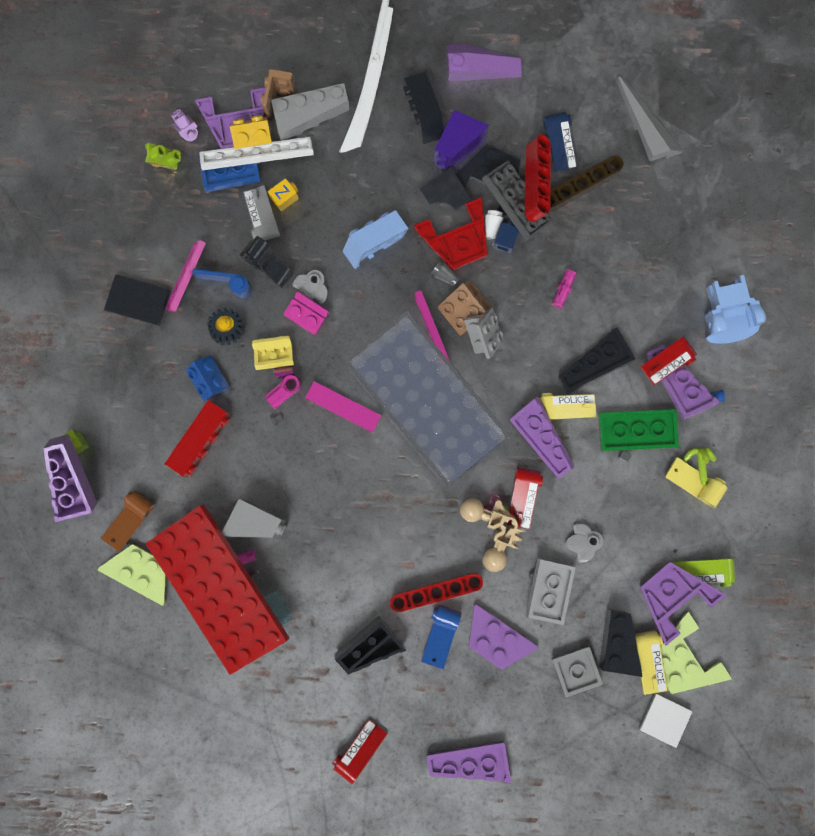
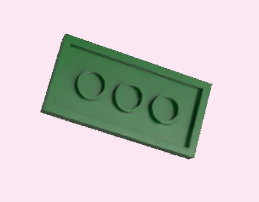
(638, 430)

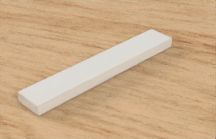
(261, 153)

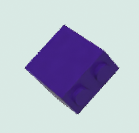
(459, 140)

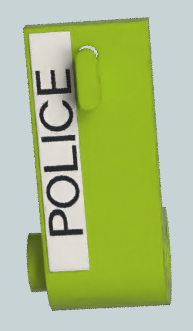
(711, 571)

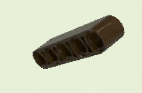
(589, 181)

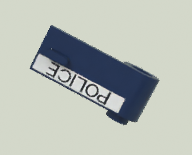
(559, 133)

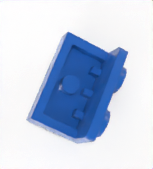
(207, 377)

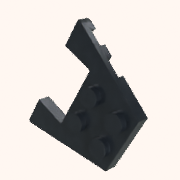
(483, 163)

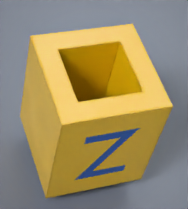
(283, 194)

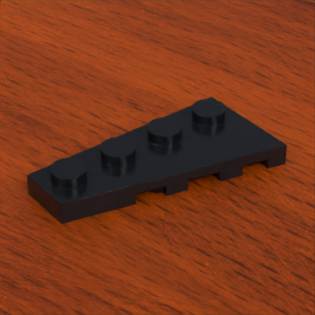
(601, 360)

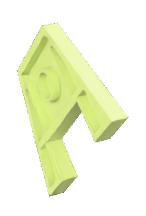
(681, 666)

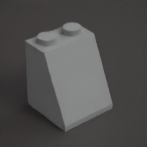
(253, 521)

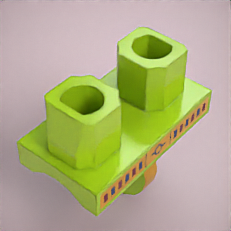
(162, 157)

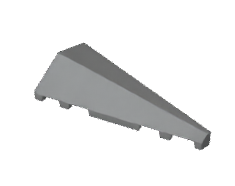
(654, 136)

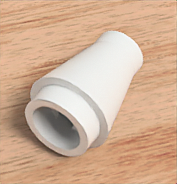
(493, 222)

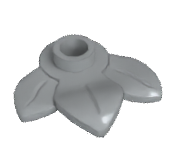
(312, 290)
(581, 542)

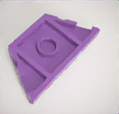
(497, 640)

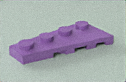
(685, 390)

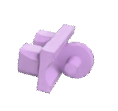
(184, 125)

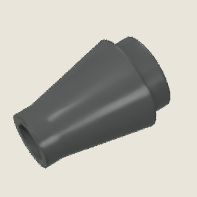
(445, 273)

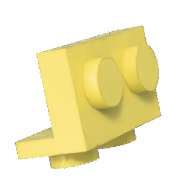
(273, 352)

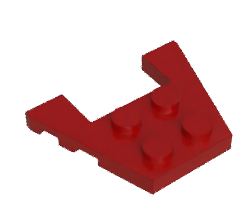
(462, 244)

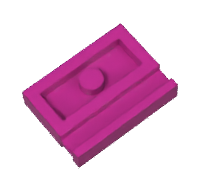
(306, 312)

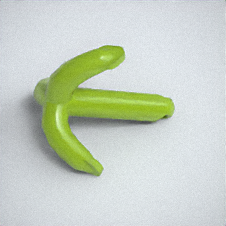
(704, 456)

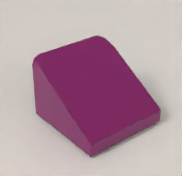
(282, 372)

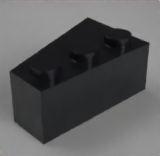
(619, 645)
(369, 646)

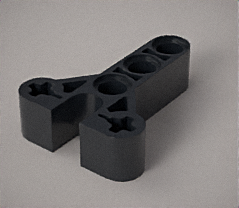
(261, 256)

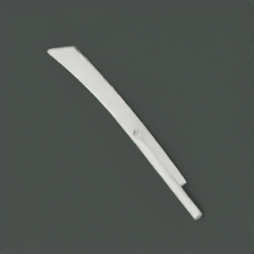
(362, 114)

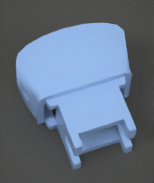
(730, 315)

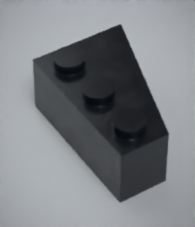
(424, 107)

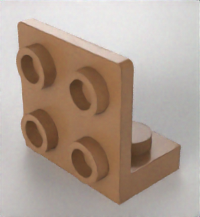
(276, 82)
(462, 303)

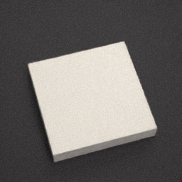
(665, 720)

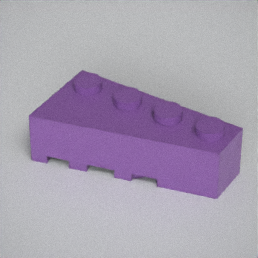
(68, 482)

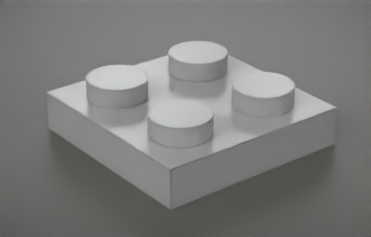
(577, 671)

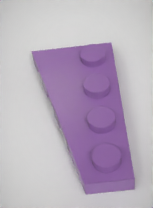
(541, 435)
(473, 762)

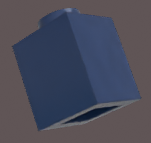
(506, 237)

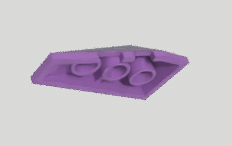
(477, 63)

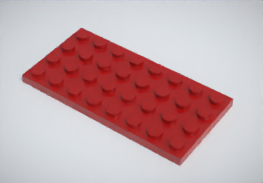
(217, 590)

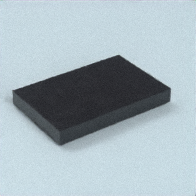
(137, 300)

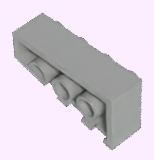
(308, 109)

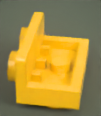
(250, 132)

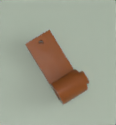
(128, 521)

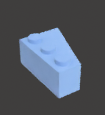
(373, 237)

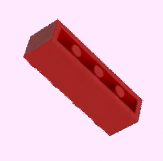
(197, 439)

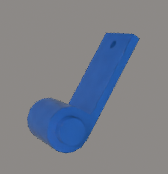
(238, 284)
(441, 636)

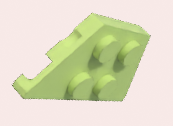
(138, 571)

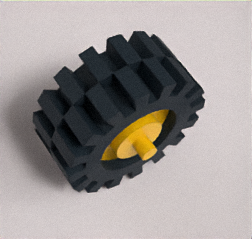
(225, 326)

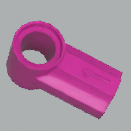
(282, 392)

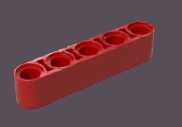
(537, 178)
(443, 585)

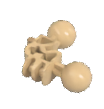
(494, 558)

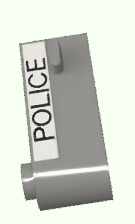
(261, 214)

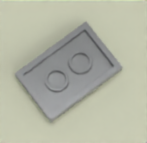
(550, 592)

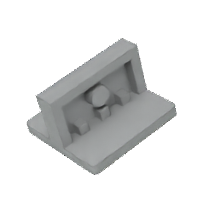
(484, 332)

